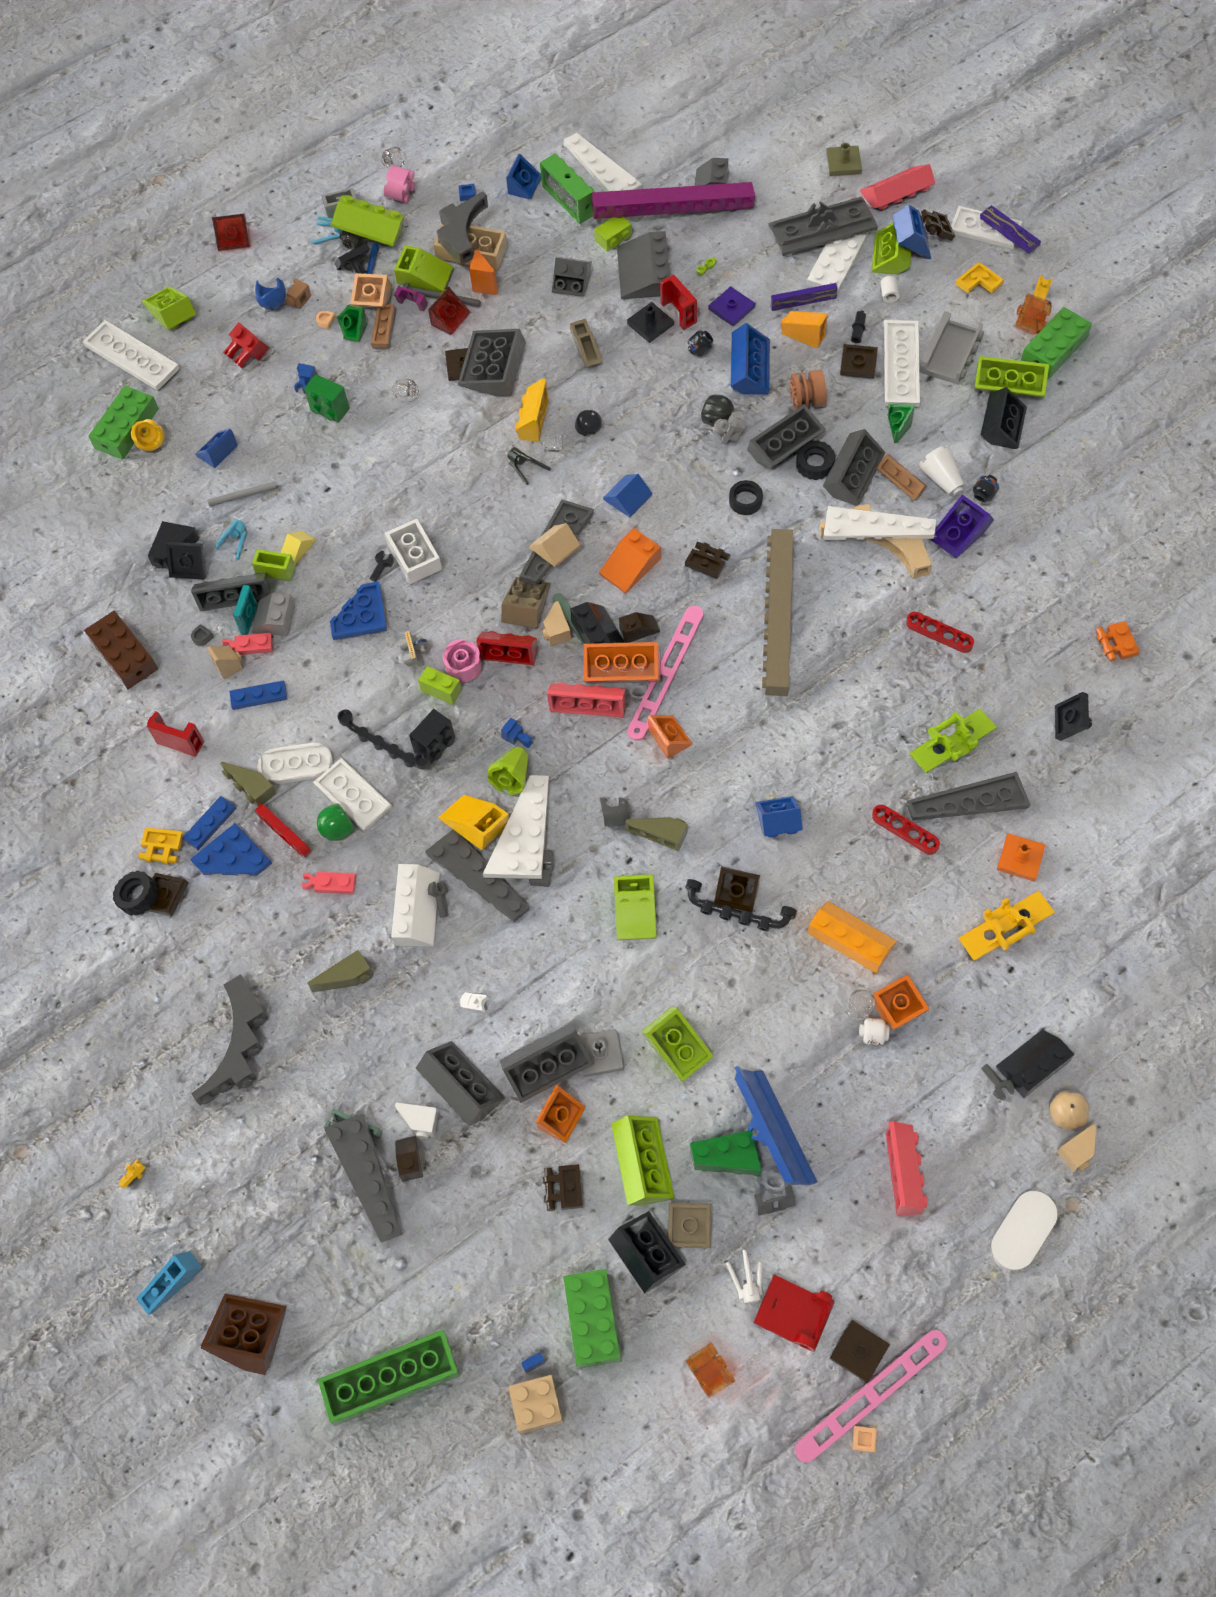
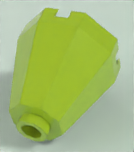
(509, 771)

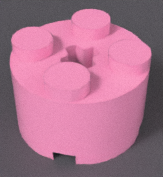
(399, 184)
(462, 660)

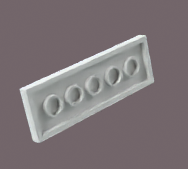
(836, 261)
(131, 355)
(901, 362)

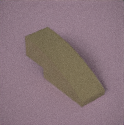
(585, 343)

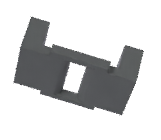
(546, 873)
(784, 1202)

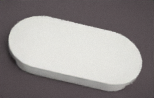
(295, 763)
(1023, 1230)

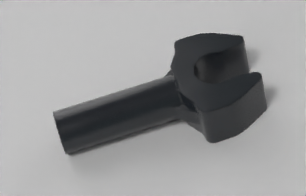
(381, 564)

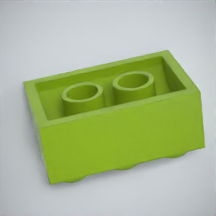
(889, 255)

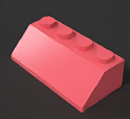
(899, 186)
(586, 699)
(904, 1169)

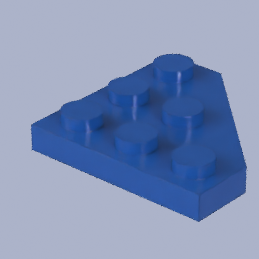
(360, 614)
(231, 855)

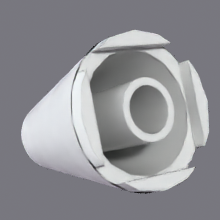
(943, 470)

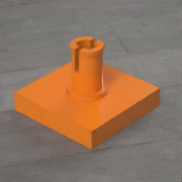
(1021, 857)

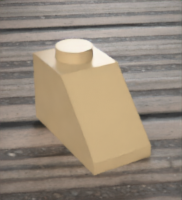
(555, 626)
(225, 660)
(1079, 1150)

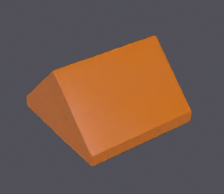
(482, 275)
(668, 734)
(560, 1115)

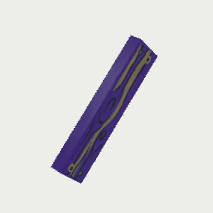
(1010, 229)
(804, 296)

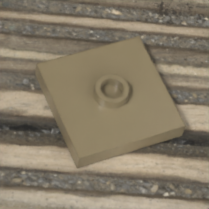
(690, 1225)

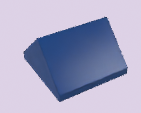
(522, 178)
(218, 448)
(628, 494)

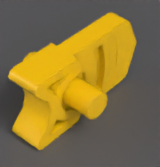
(1042, 287)
(133, 1171)

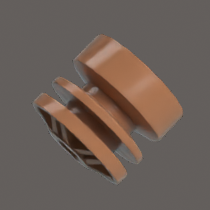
(808, 390)

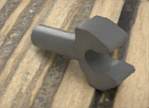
(438, 894)
(998, 1083)

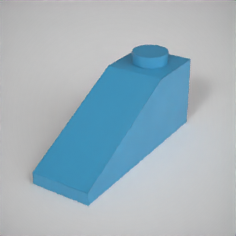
(169, 1281)

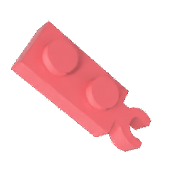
(251, 643)
(330, 882)

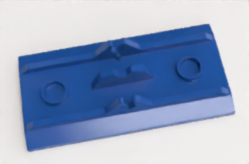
(773, 1127)

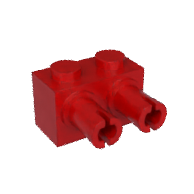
(248, 342)

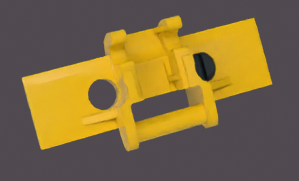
(1004, 919)

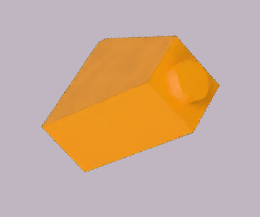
(805, 327)

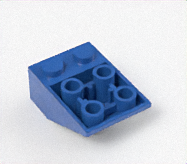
(911, 231)

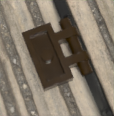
(937, 223)
(705, 563)
(570, 1187)

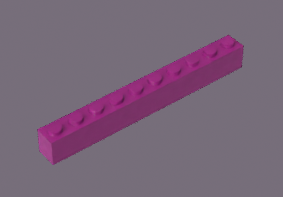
(672, 200)

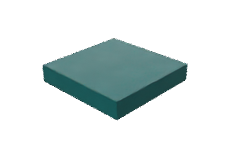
(245, 610)

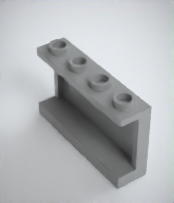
(950, 350)

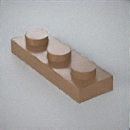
(383, 326)
(901, 477)

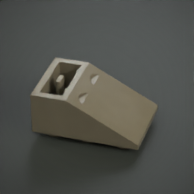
(524, 603)

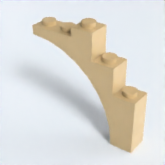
(909, 551)

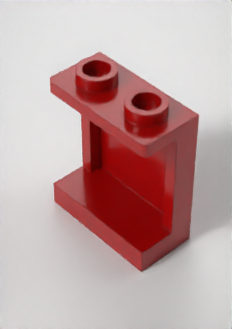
(676, 293)
(185, 741)

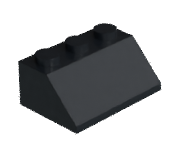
(1003, 419)
(594, 624)
(1035, 1062)
(646, 1251)

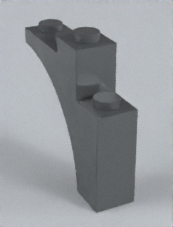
(456, 227)

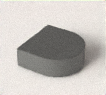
(201, 636)

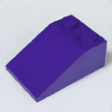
(961, 526)

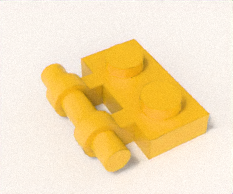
(162, 840)

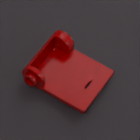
(797, 1313)

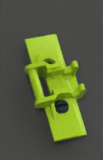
(953, 747)

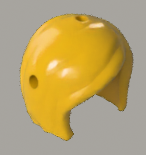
(151, 438)

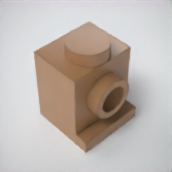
(298, 294)

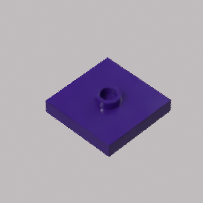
(731, 306)

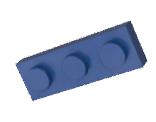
(258, 695)
(209, 823)

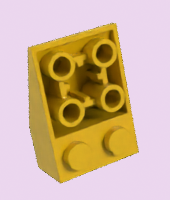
(475, 820)

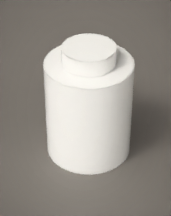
(889, 289)

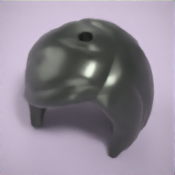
(716, 408)

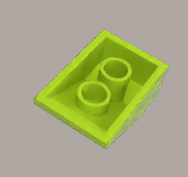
(169, 307)
(677, 1043)

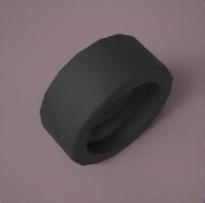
(745, 486)

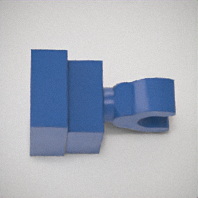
(305, 374)
(513, 732)

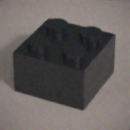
(432, 735)

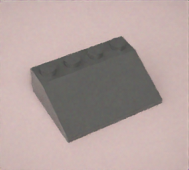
(643, 265)
(493, 361)

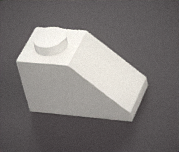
(420, 1119)

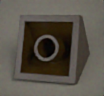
(737, 889)

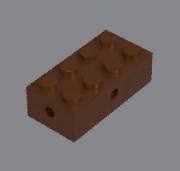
(121, 649)

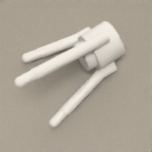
(750, 1292)

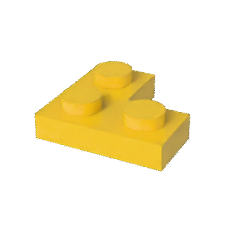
(981, 276)

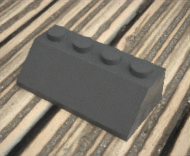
(785, 437)
(854, 467)
(226, 592)
(546, 1062)
(459, 1082)

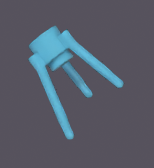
(326, 224)
(235, 530)

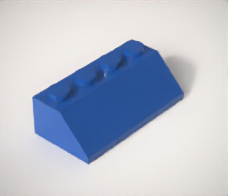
(750, 361)

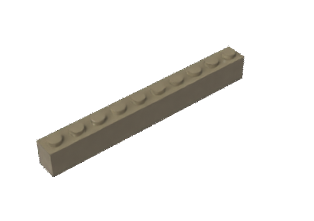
(778, 613)

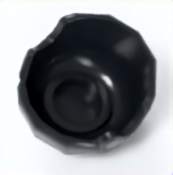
(588, 422)

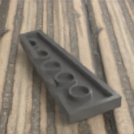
(566, 512)
(985, 796)
(467, 865)
(361, 1163)

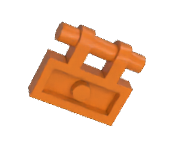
(1122, 639)

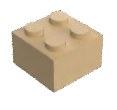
(535, 1404)

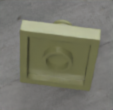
(844, 160)

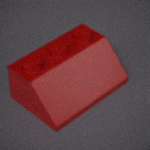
(507, 648)

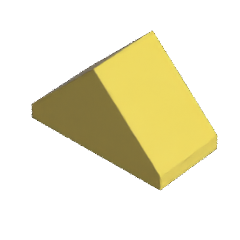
(297, 544)

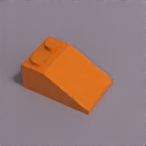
(631, 560)

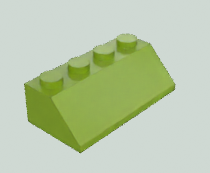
(368, 220)
(1016, 375)
(642, 1160)

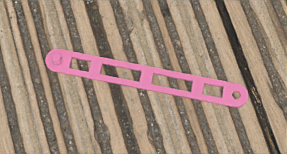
(693, 616)
(808, 1449)

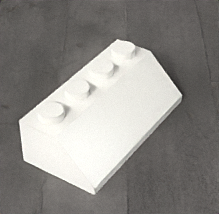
(413, 908)

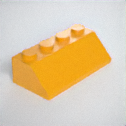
(851, 936)

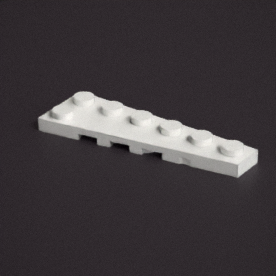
(603, 169)
(853, 523)

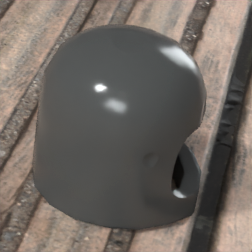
(615, 815)

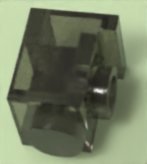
(351, 240)

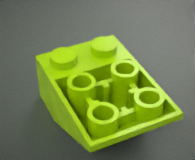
(422, 269)
(635, 907)

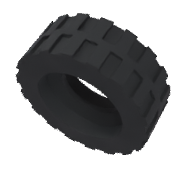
(817, 448)
(127, 884)

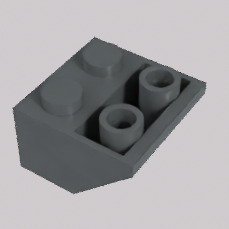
(571, 276)

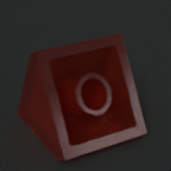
(231, 232)
(447, 312)

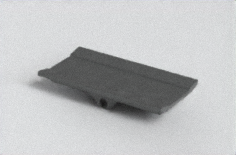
(823, 225)

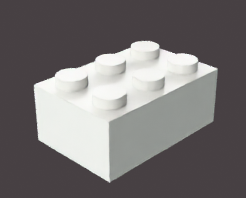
(413, 551)

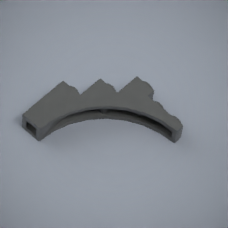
(243, 1044)

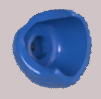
(270, 297)

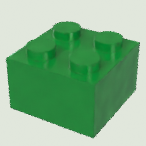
(326, 398)

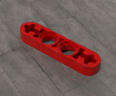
(941, 630)
(905, 829)
(282, 830)

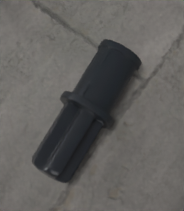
(858, 327)

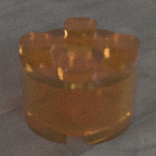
(1033, 313)
(710, 1370)

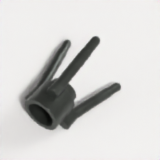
(518, 457)

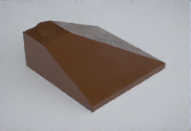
(245, 1332)

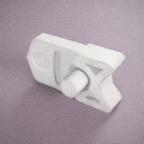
(474, 1001)

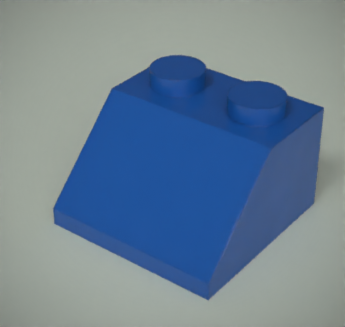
(779, 816)

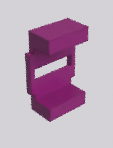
(402, 293)

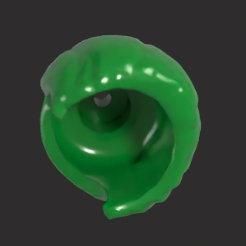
(334, 823)

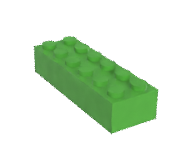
(388, 1378)

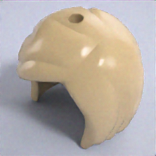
(1068, 1117)

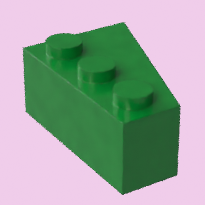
(727, 1153)

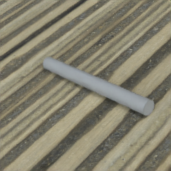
(243, 493)

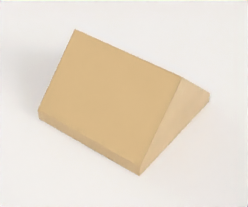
(556, 544)

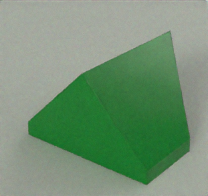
(352, 322)
(900, 419)

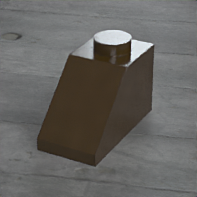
(637, 626)
(408, 1159)

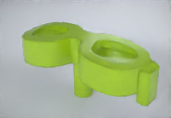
(709, 264)

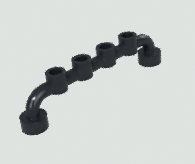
(420, 761)
(745, 917)

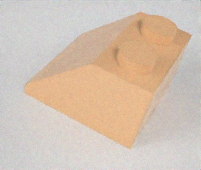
(371, 290)

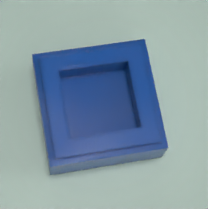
(466, 192)
(533, 1362)

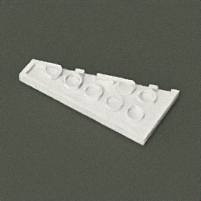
(523, 838)

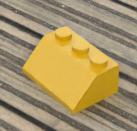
(533, 411)

